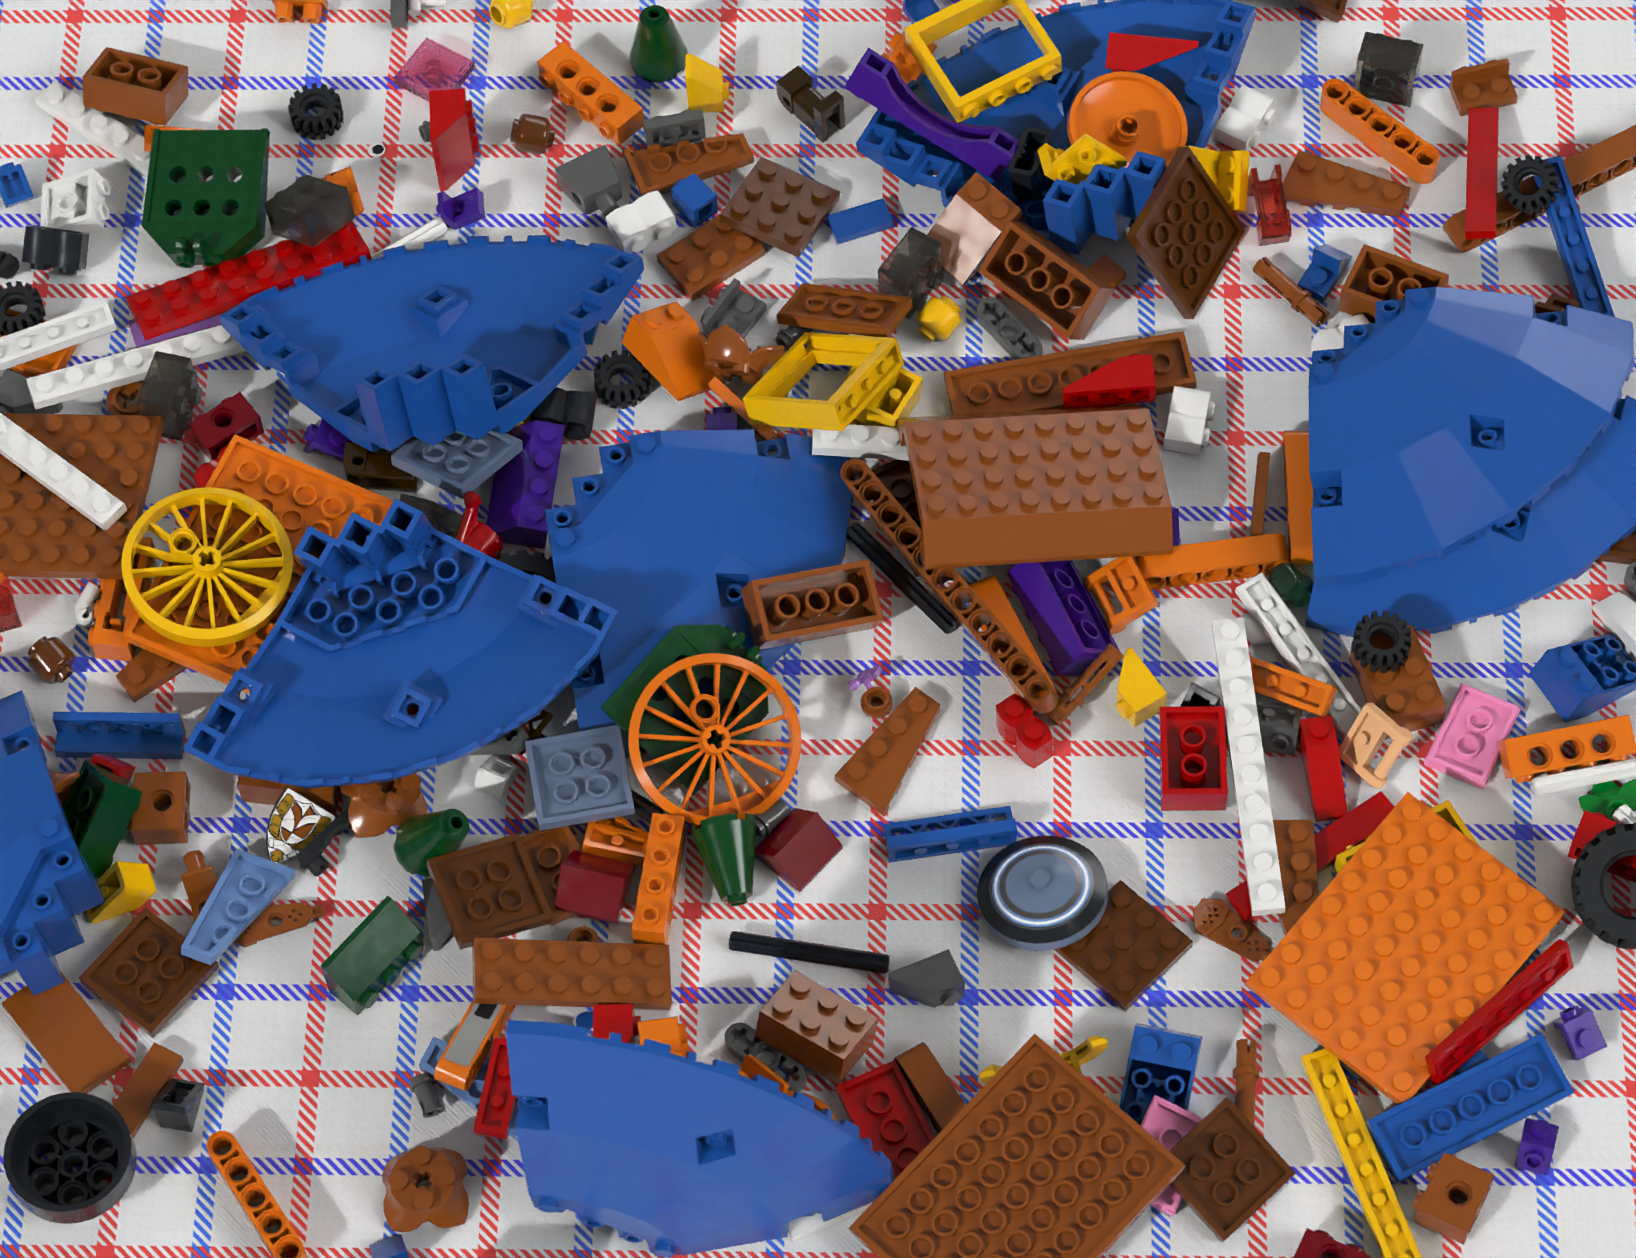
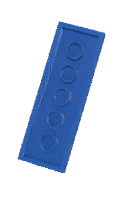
(1469, 1107)

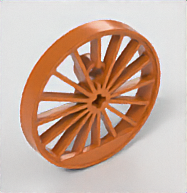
(751, 803)

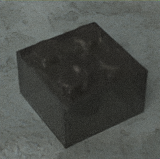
(1388, 68)
(309, 210)
(912, 269)
(170, 392)

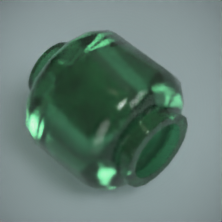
(1291, 584)

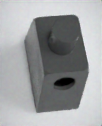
(591, 181)

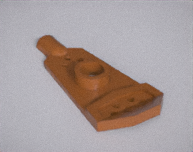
(1222, 927)
(262, 929)

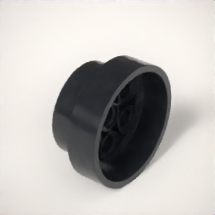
(48, 1128)

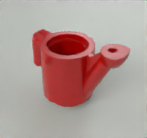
(476, 533)

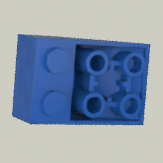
(1585, 676)
(1160, 1065)

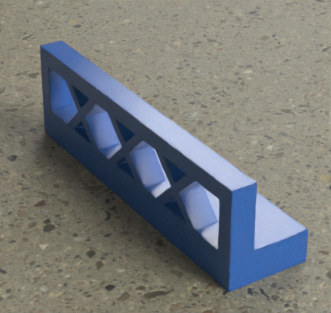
(116, 735)
(952, 838)

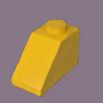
(705, 85)
(1138, 691)
(124, 889)

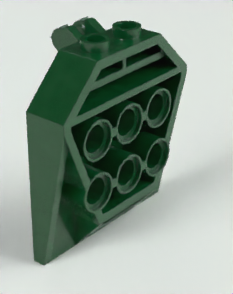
(198, 155)
(687, 642)

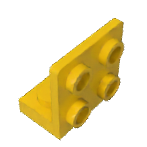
(1078, 160)
(1228, 173)

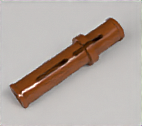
(1300, 299)
(1110, 657)
(1246, 1077)

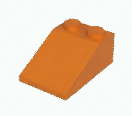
(669, 349)

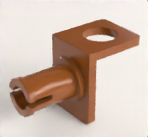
(198, 880)

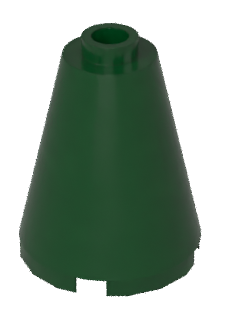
(657, 46)
(429, 837)
(728, 854)

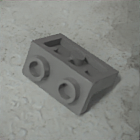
(674, 128)
(733, 308)
(1278, 727)

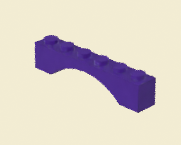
(981, 147)

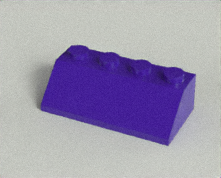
(526, 486)
(1061, 614)

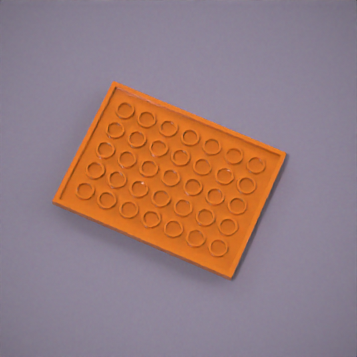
(298, 499)
(1404, 947)

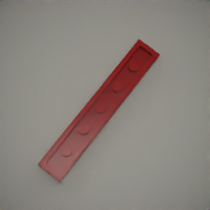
(1482, 173)
(1329, 842)
(1499, 1011)

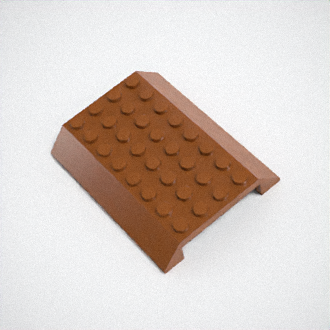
(1038, 486)

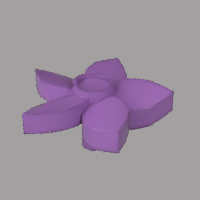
(865, 677)

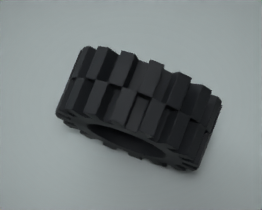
(316, 98)
(1518, 172)
(20, 295)
(621, 394)
(1387, 626)

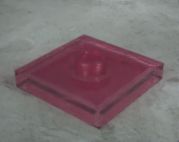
(433, 69)

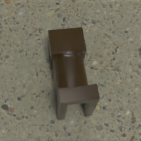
(808, 105)
(376, 470)

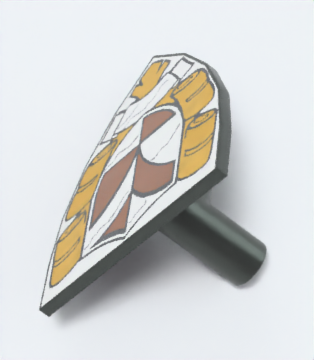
(293, 825)

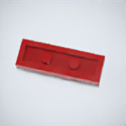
(496, 1100)

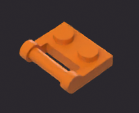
(1129, 587)

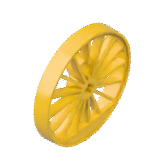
(222, 571)

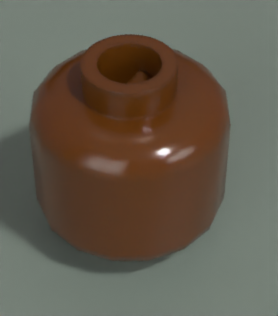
(532, 134)
(51, 659)

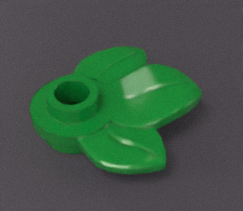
(1608, 797)

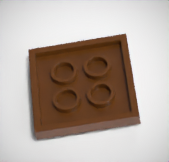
(779, 207)
(489, 890)
(1127, 947)
(146, 973)
(1227, 1169)

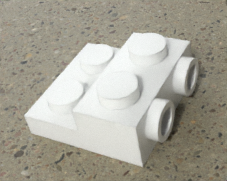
(76, 202)

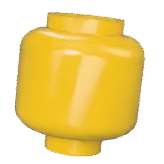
(510, 12)
(939, 318)

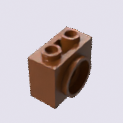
(166, 826)
(1449, 1179)

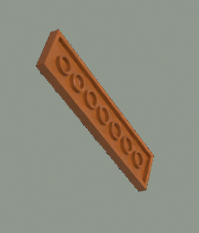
(1040, 380)

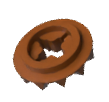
(115, 399)

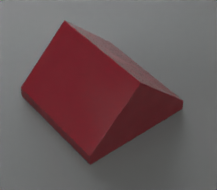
(798, 848)
(593, 886)

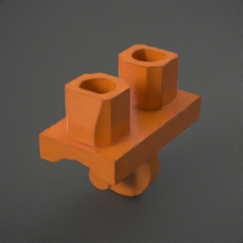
(311, 14)

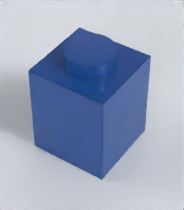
(694, 200)

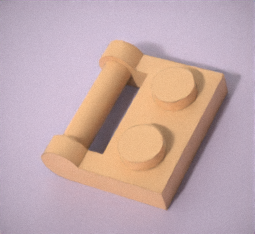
(1365, 740)

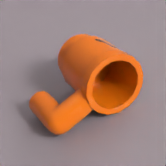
(346, 178)

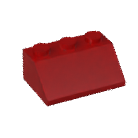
(452, 135)

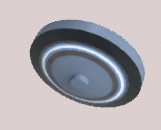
(1042, 893)

